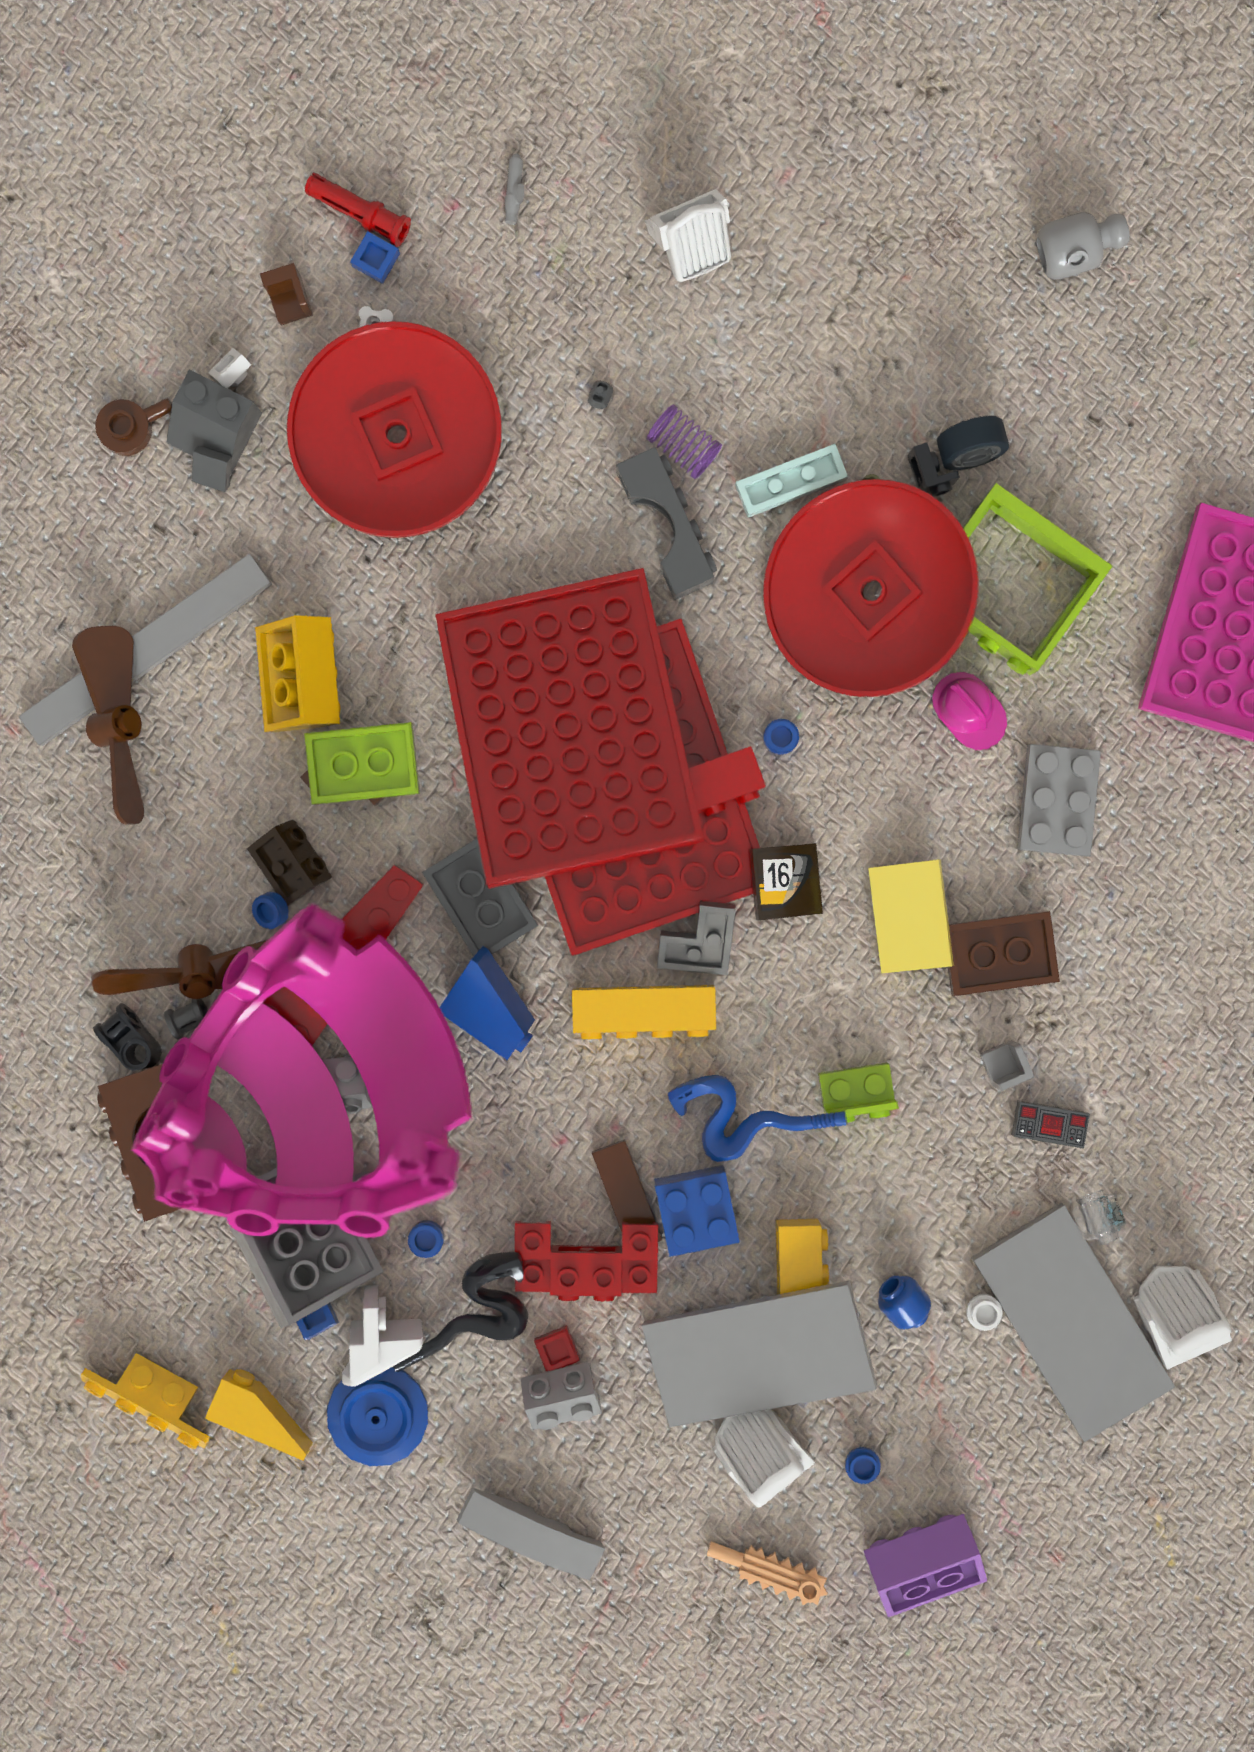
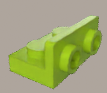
(858, 1091)

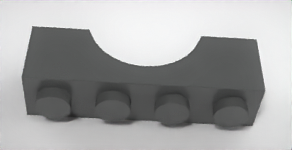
(648, 483)

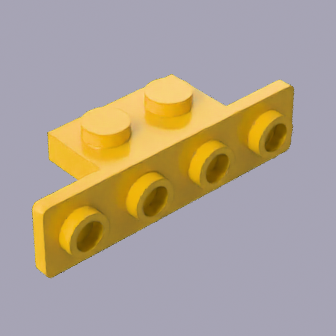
(152, 1393)

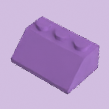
(925, 1564)

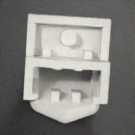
(694, 235)
(1181, 1314)
(379, 1342)
(760, 1454)

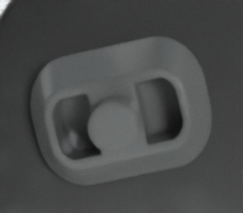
(600, 394)

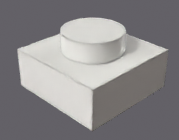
(230, 369)

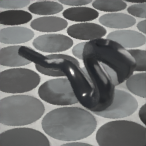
(502, 1327)

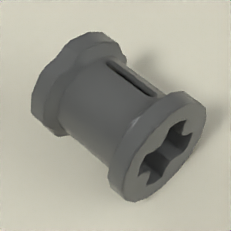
(185, 1018)

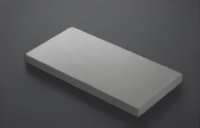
(1073, 1322)
(760, 1354)

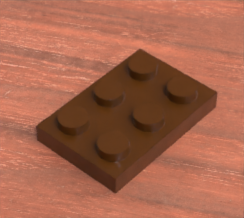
(1002, 953)

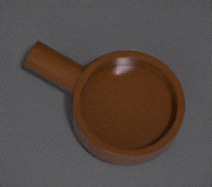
(126, 426)

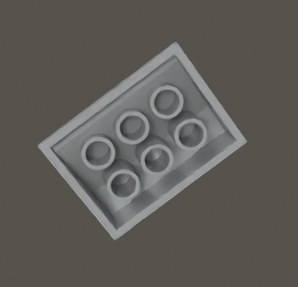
(306, 1265)

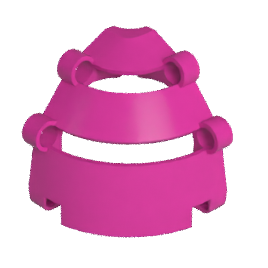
(394, 1040)

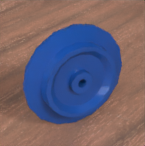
(401, 1421)

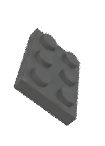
(479, 913)

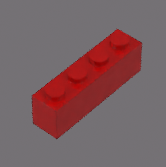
(726, 780)

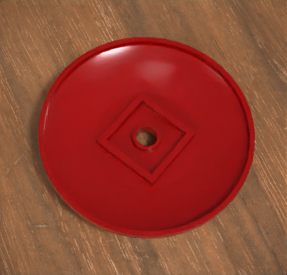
(384, 380)
(859, 537)

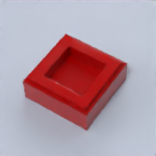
(557, 1349)

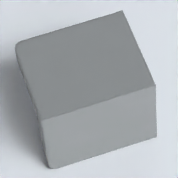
(1006, 1065)

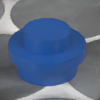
(862, 1465)

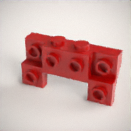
(587, 1269)

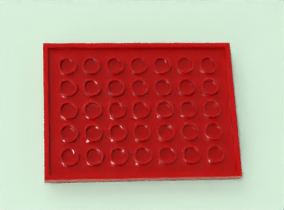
(568, 728)
(660, 887)

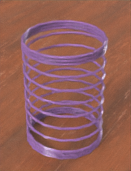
(708, 457)

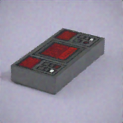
(1050, 1124)

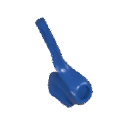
(724, 1148)

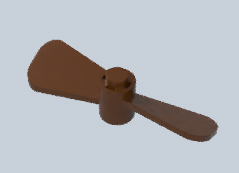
(106, 666)
(197, 973)

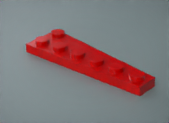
(369, 918)

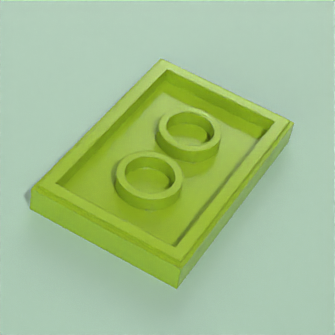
(362, 763)

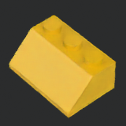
(297, 673)

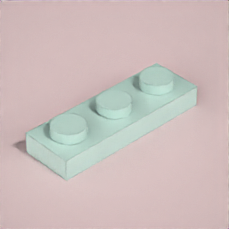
(791, 480)

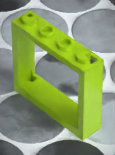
(1057, 543)

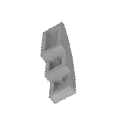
(530, 1534)

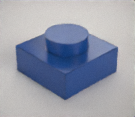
(375, 257)
(317, 1322)

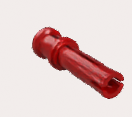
(371, 214)

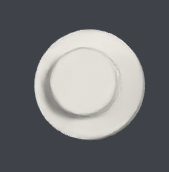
(984, 1312)

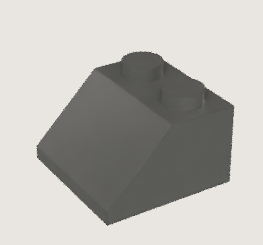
(211, 418)

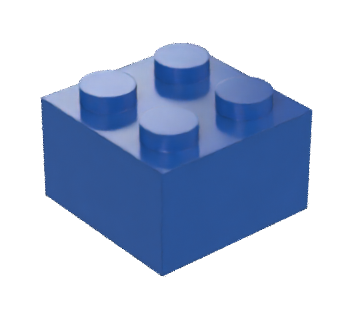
(696, 1210)

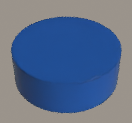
(781, 736)
(270, 910)
(426, 1239)

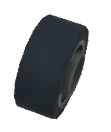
(972, 443)

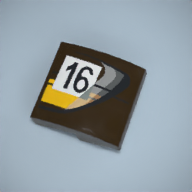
(786, 881)

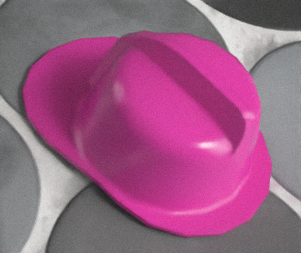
(969, 710)

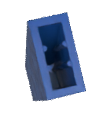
(489, 1006)

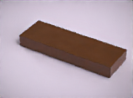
(623, 1185)

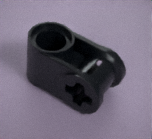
(123, 1034)

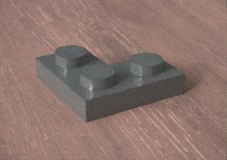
(707, 949)

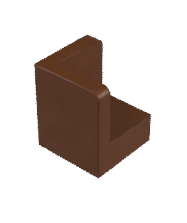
(287, 293)

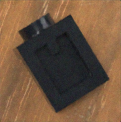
(925, 469)

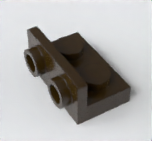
(289, 861)

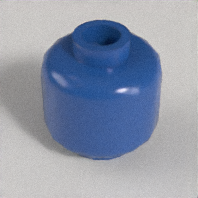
(904, 1302)

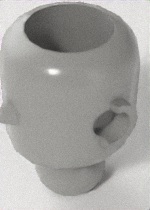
(1077, 243)

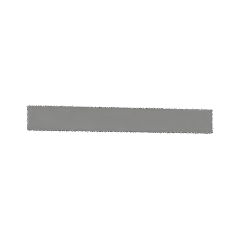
(153, 644)

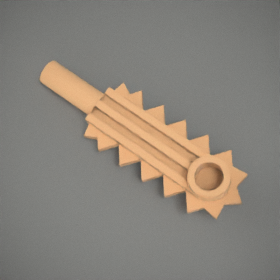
(770, 1572)

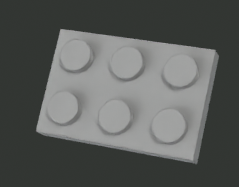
(1059, 800)

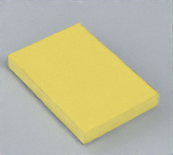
(911, 916)

